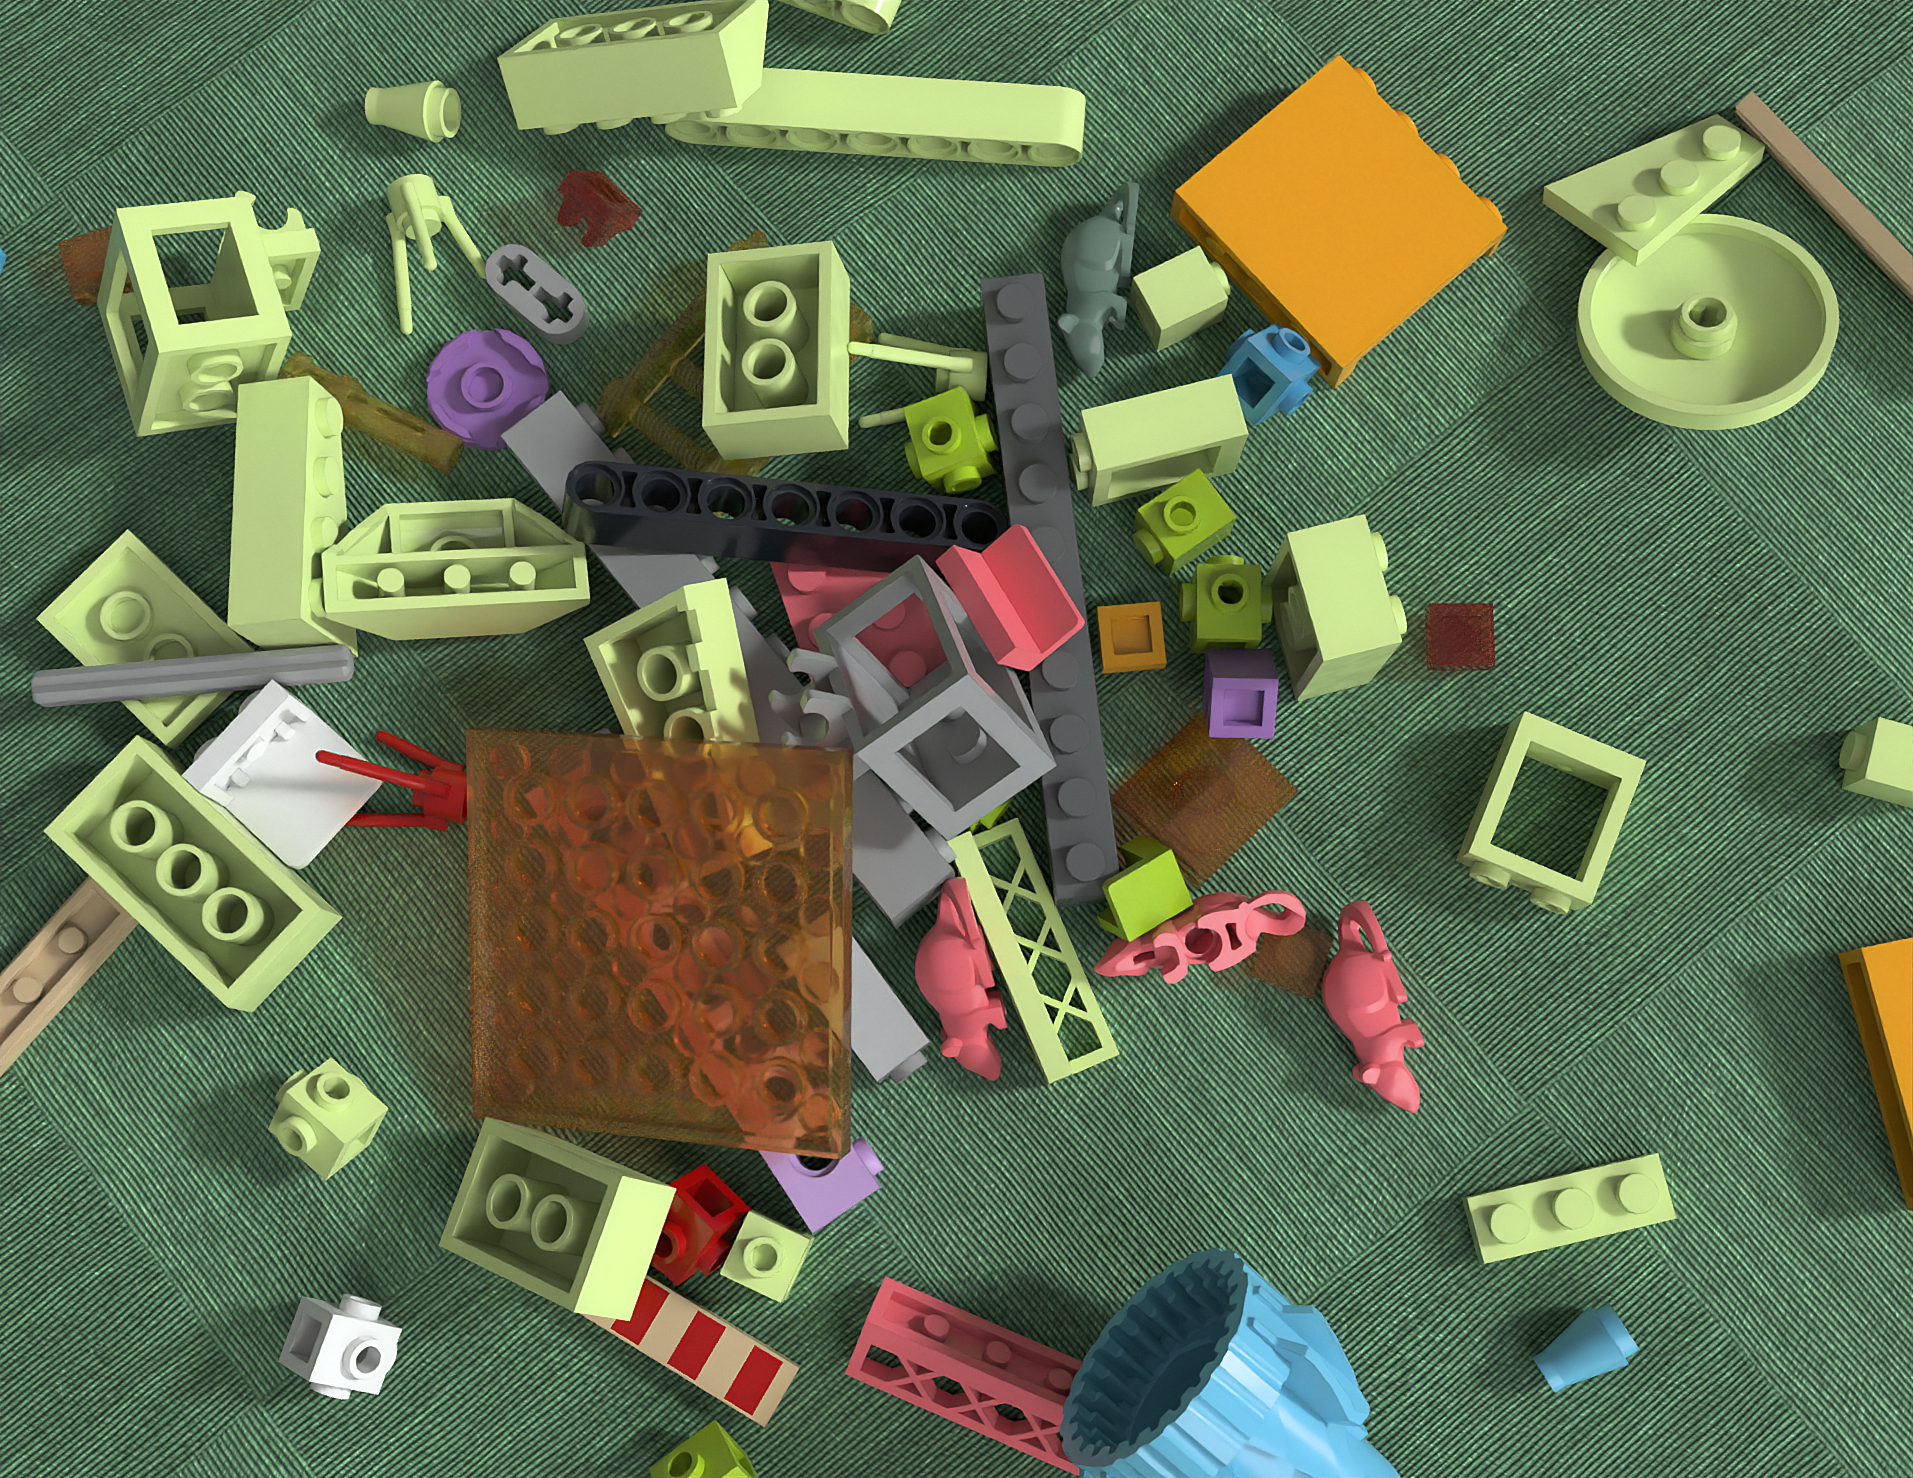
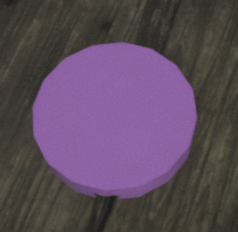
(485, 386)

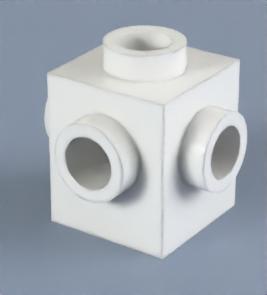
(341, 1345)

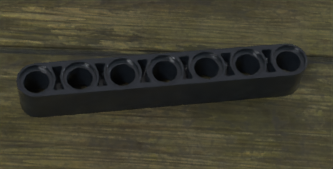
(755, 508)

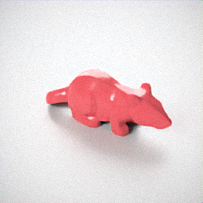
(1213, 931)
(954, 976)
(1362, 1001)

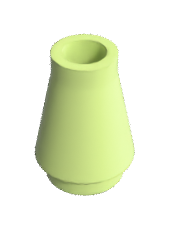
(416, 109)

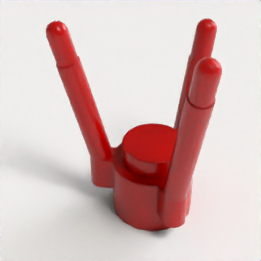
(439, 792)

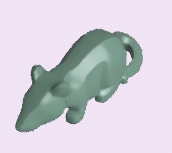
(1093, 268)

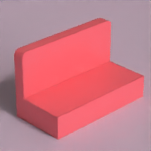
(1012, 598)

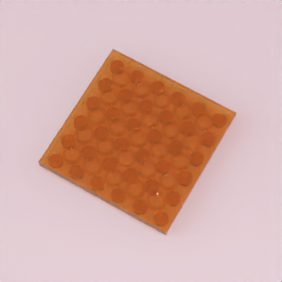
(662, 937)

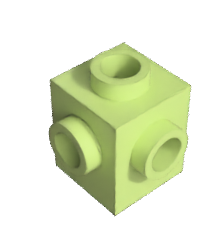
(326, 1117)

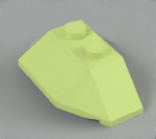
(454, 571)

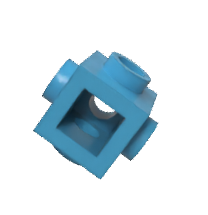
(1270, 372)

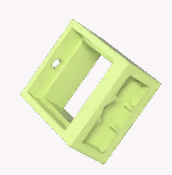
(1157, 440)
(1572, 754)

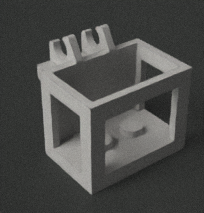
(944, 744)

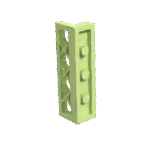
(1011, 961)

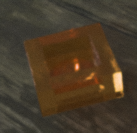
(84, 264)
(1292, 961)

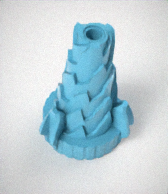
(1217, 1382)

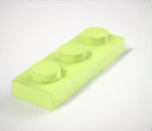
(1568, 1208)

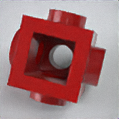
(698, 1226)

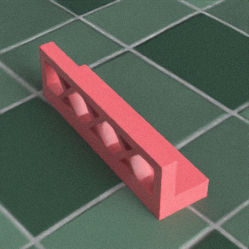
(980, 1355)

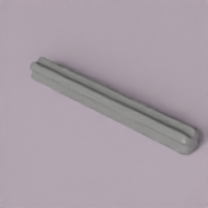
(192, 675)

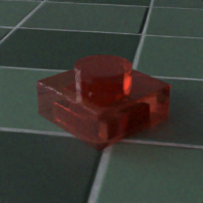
(1460, 637)

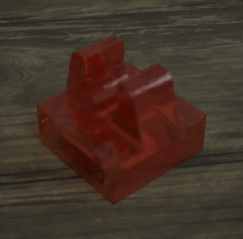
(600, 202)

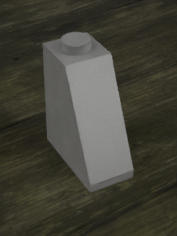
(882, 1027)

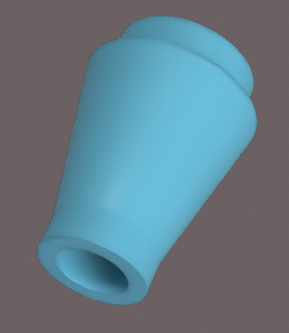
(1586, 1348)

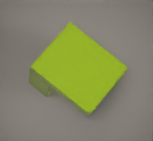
(1145, 891)

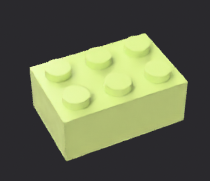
(777, 351)
(1334, 606)
(557, 1219)

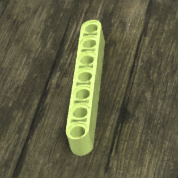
(900, 118)

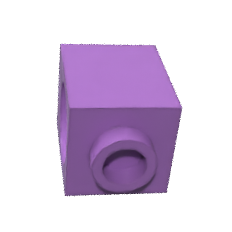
(1240, 693)

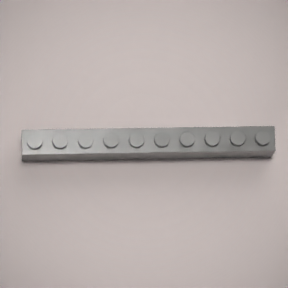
(890, 853)

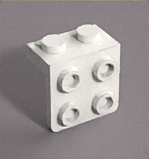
(270, 777)

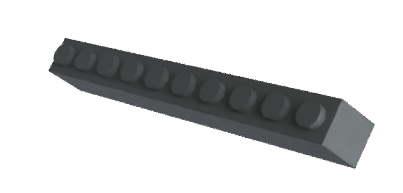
(1039, 497)

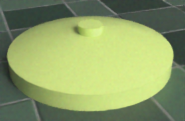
(1710, 325)

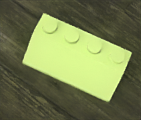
(637, 65)

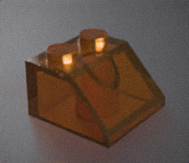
(1203, 798)

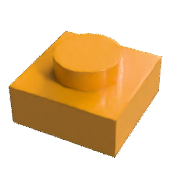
(1131, 637)

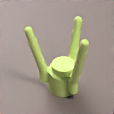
(419, 215)
(953, 368)

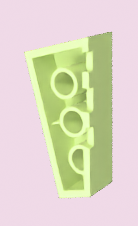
(286, 514)
(678, 667)

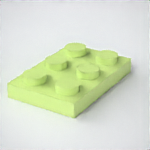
(139, 611)

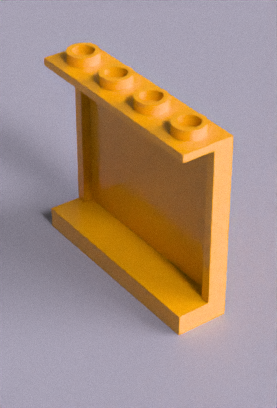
(1336, 217)

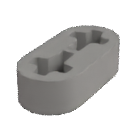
(545, 284)

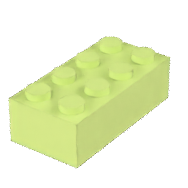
(193, 875)

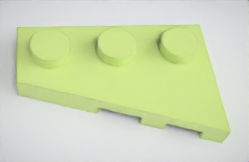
(1656, 188)

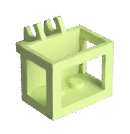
(196, 367)

